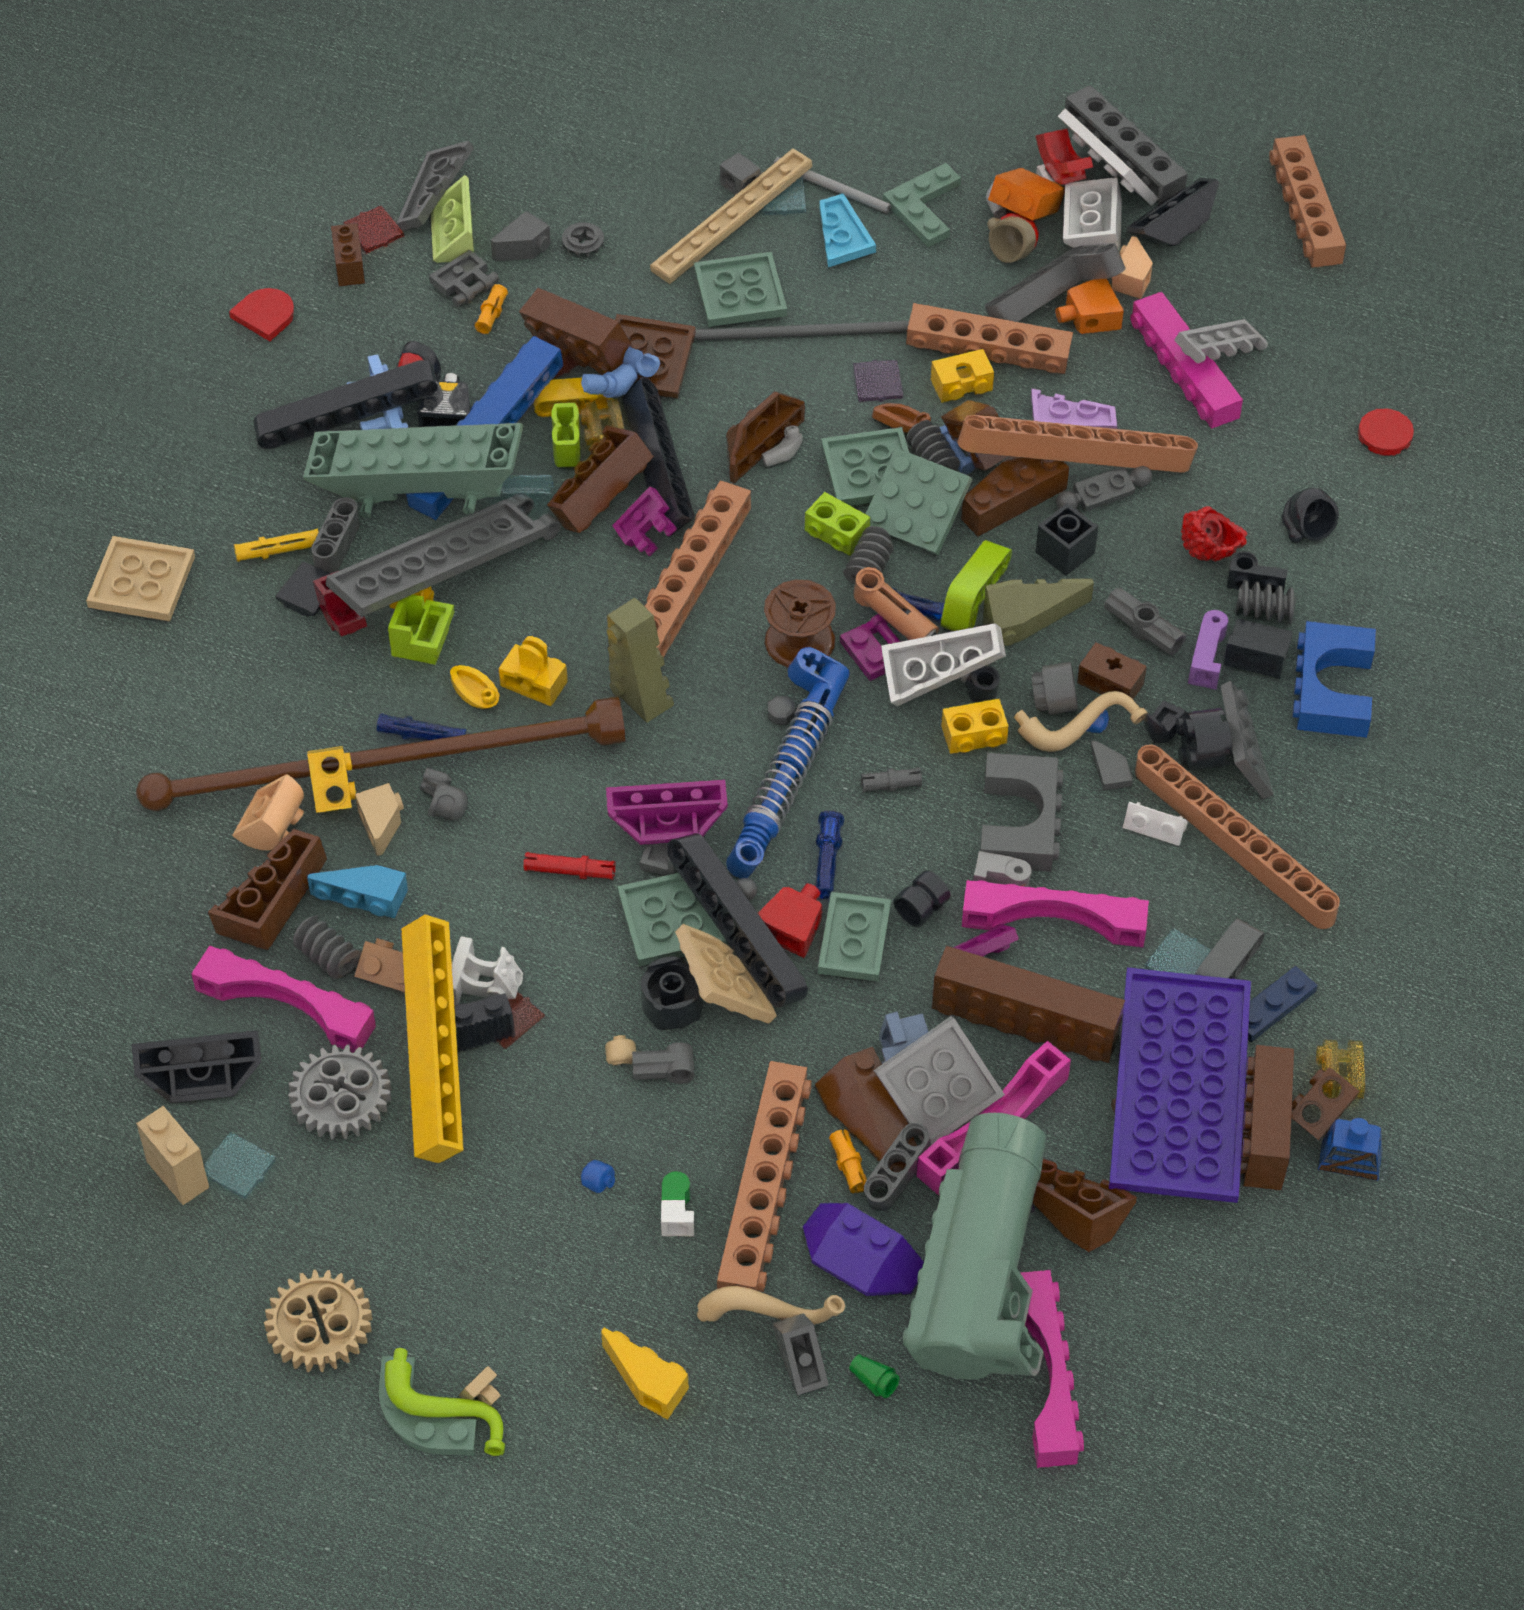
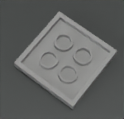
(939, 1080)

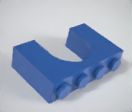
(1318, 706)

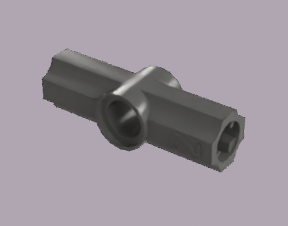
(1145, 621)

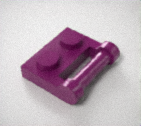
(866, 649)

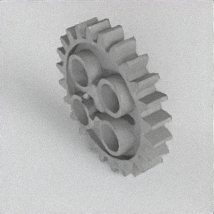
(340, 1092)

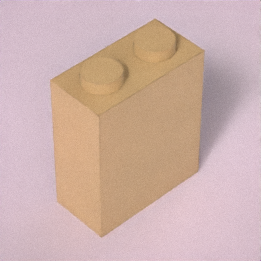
(173, 1155)

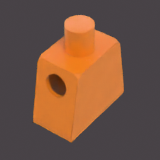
(1092, 307)

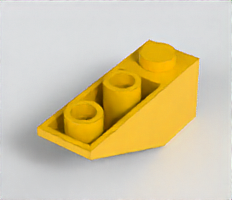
(651, 1380)

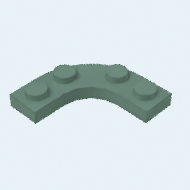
(427, 1434)

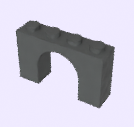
(1036, 781)

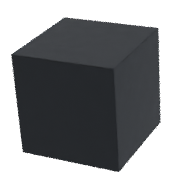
(1066, 539)

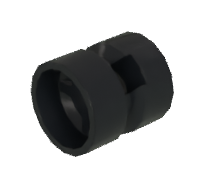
(921, 899)

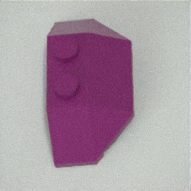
(666, 810)

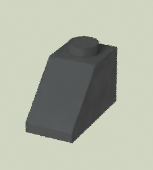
(521, 239)
(801, 1353)

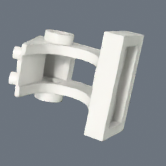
(468, 969)

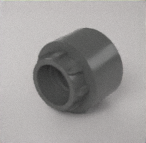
(1055, 689)

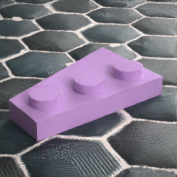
(1062, 411)

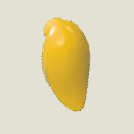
(474, 687)

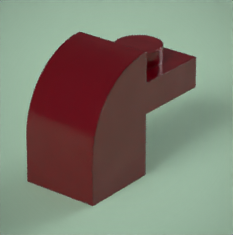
(336, 611)

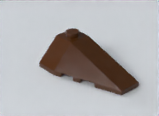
(862, 1103)

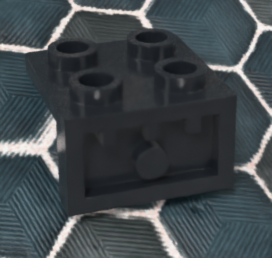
(1258, 648)

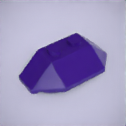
(861, 1251)

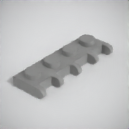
(1220, 338)

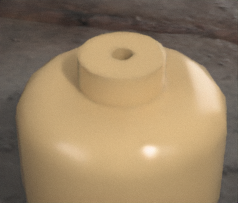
(620, 1050)

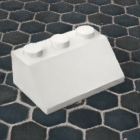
(1092, 213)

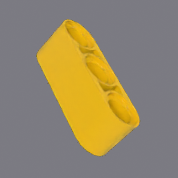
(565, 391)

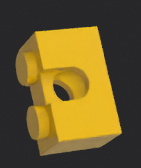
(954, 383)

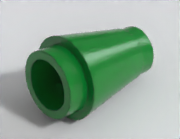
(875, 1376)

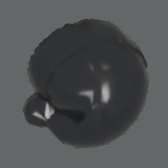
(1310, 515)

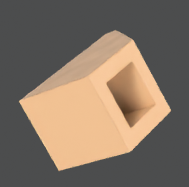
(1137, 272)

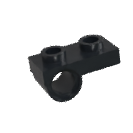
(1245, 567)

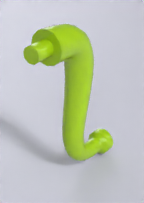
(411, 1402)

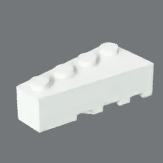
(935, 660)

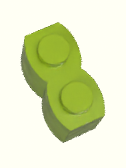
(566, 434)

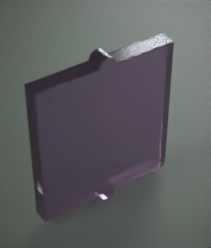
(877, 380)

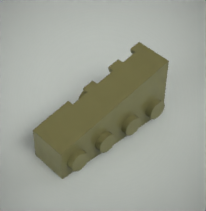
(637, 661)

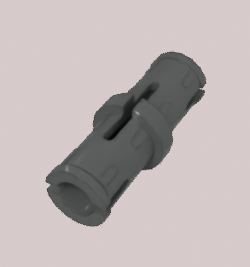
(891, 779)

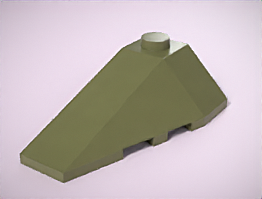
(1031, 607)

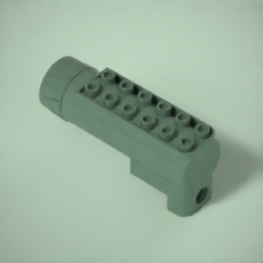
(969, 1291)

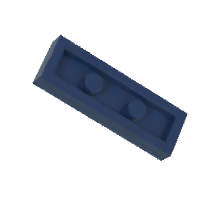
(1278, 1001)

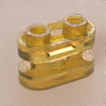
(591, 416)
(1330, 1056)

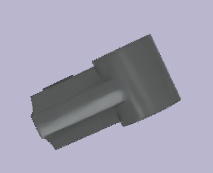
(674, 1063)

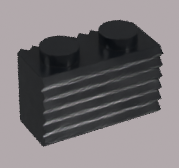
(483, 1022)

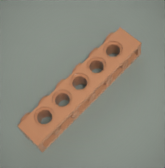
(1307, 201)
(1001, 333)

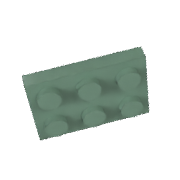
(854, 936)

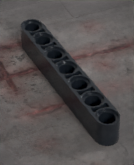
(345, 404)
(663, 470)
(737, 920)

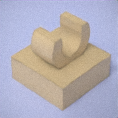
(481, 1388)

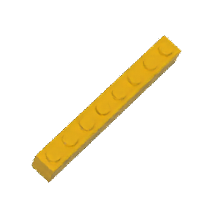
(432, 1039)

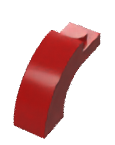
(1060, 157)

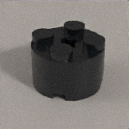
(1204, 739)
(670, 994)

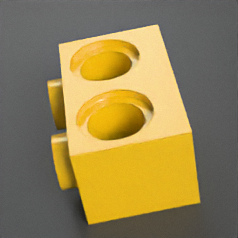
(974, 726)
(323, 779)

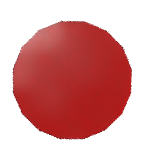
(1385, 431)

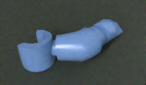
(619, 381)

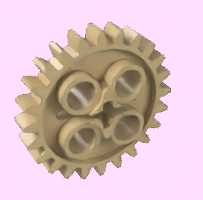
(347, 1310)

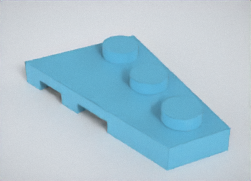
(843, 231)

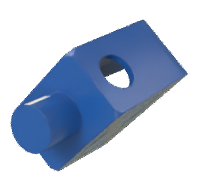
(1352, 1149)

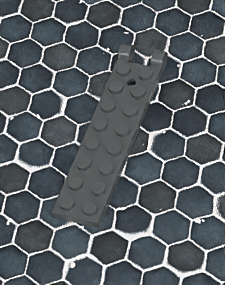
(440, 554)

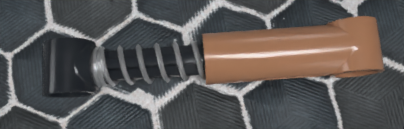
(915, 625)

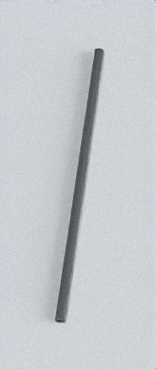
(801, 330)

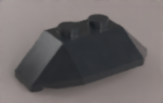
(1178, 214)
(198, 1065)

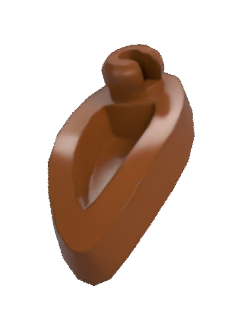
(899, 416)

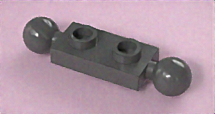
(1105, 488)

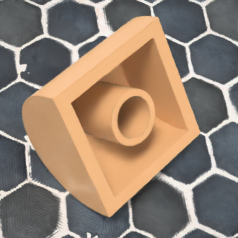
(270, 814)

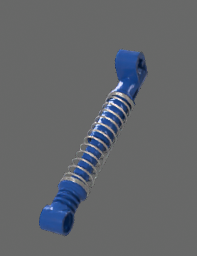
(763, 823)

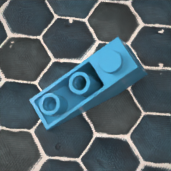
(366, 888)

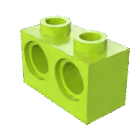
(836, 523)

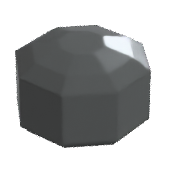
(781, 710)

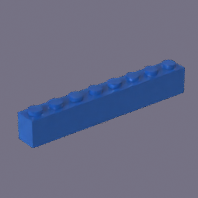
(502, 403)

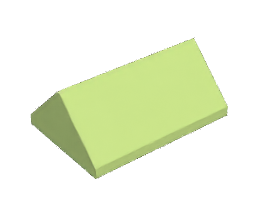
(452, 223)

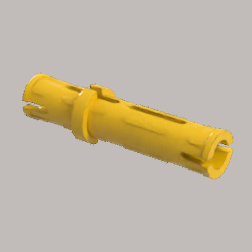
(245, 550)

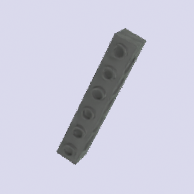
(1127, 142)

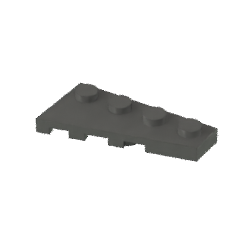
(431, 183)
(1244, 740)

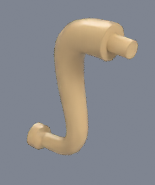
(1053, 741)
(742, 1298)

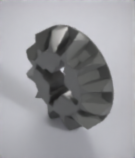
(577, 232)

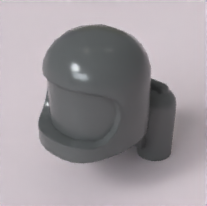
(447, 800)

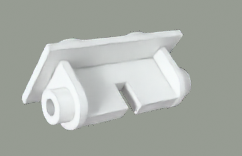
(1154, 823)

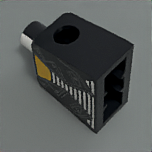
(447, 405)

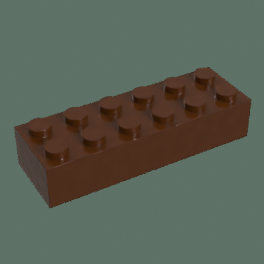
(1027, 1004)

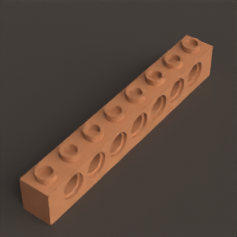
(696, 559)
(781, 1082)

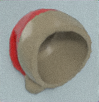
(1012, 237)

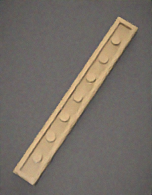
(731, 216)

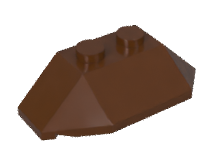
(761, 431)

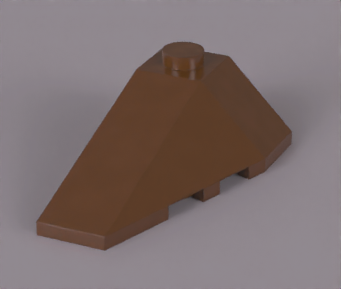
(1080, 1207)

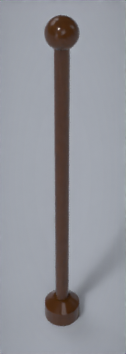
(601, 721)

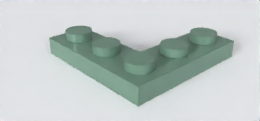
(909, 199)

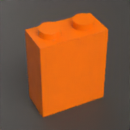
(1026, 193)

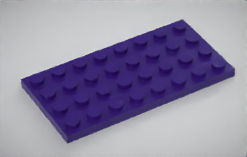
(1181, 1085)

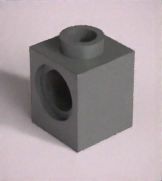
(737, 173)

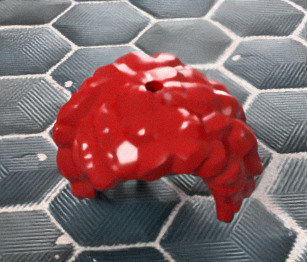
(1220, 539)

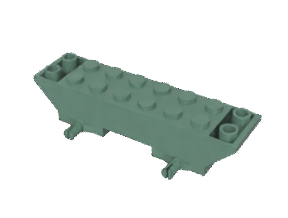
(387, 462)

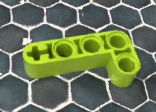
(969, 585)

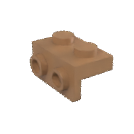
(381, 965)

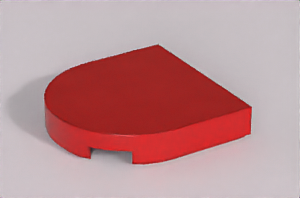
(264, 312)

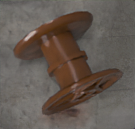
(798, 619)

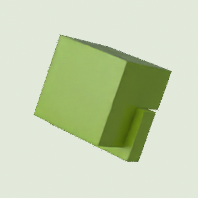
(419, 628)

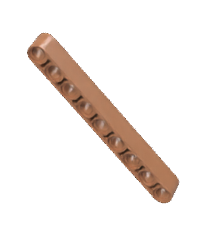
(1076, 443)
(1222, 823)

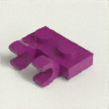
(640, 517)

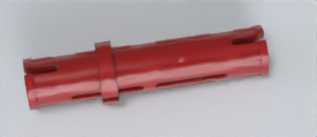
(566, 865)

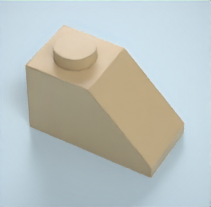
(380, 815)

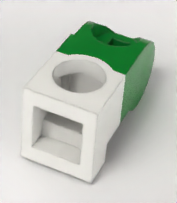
(675, 1196)

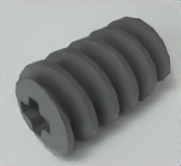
(931, 444)
(871, 551)
(1266, 601)
(326, 947)

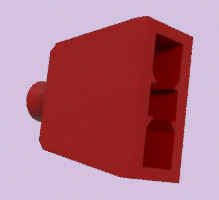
(794, 918)

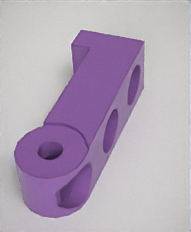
(1212, 632)

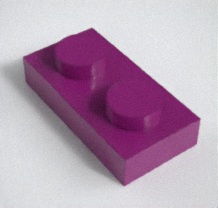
(993, 941)

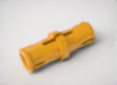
(491, 309)
(848, 1160)

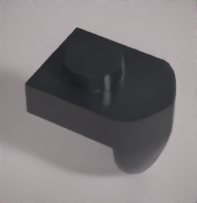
(1161, 723)

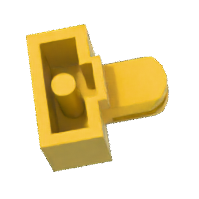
(532, 672)

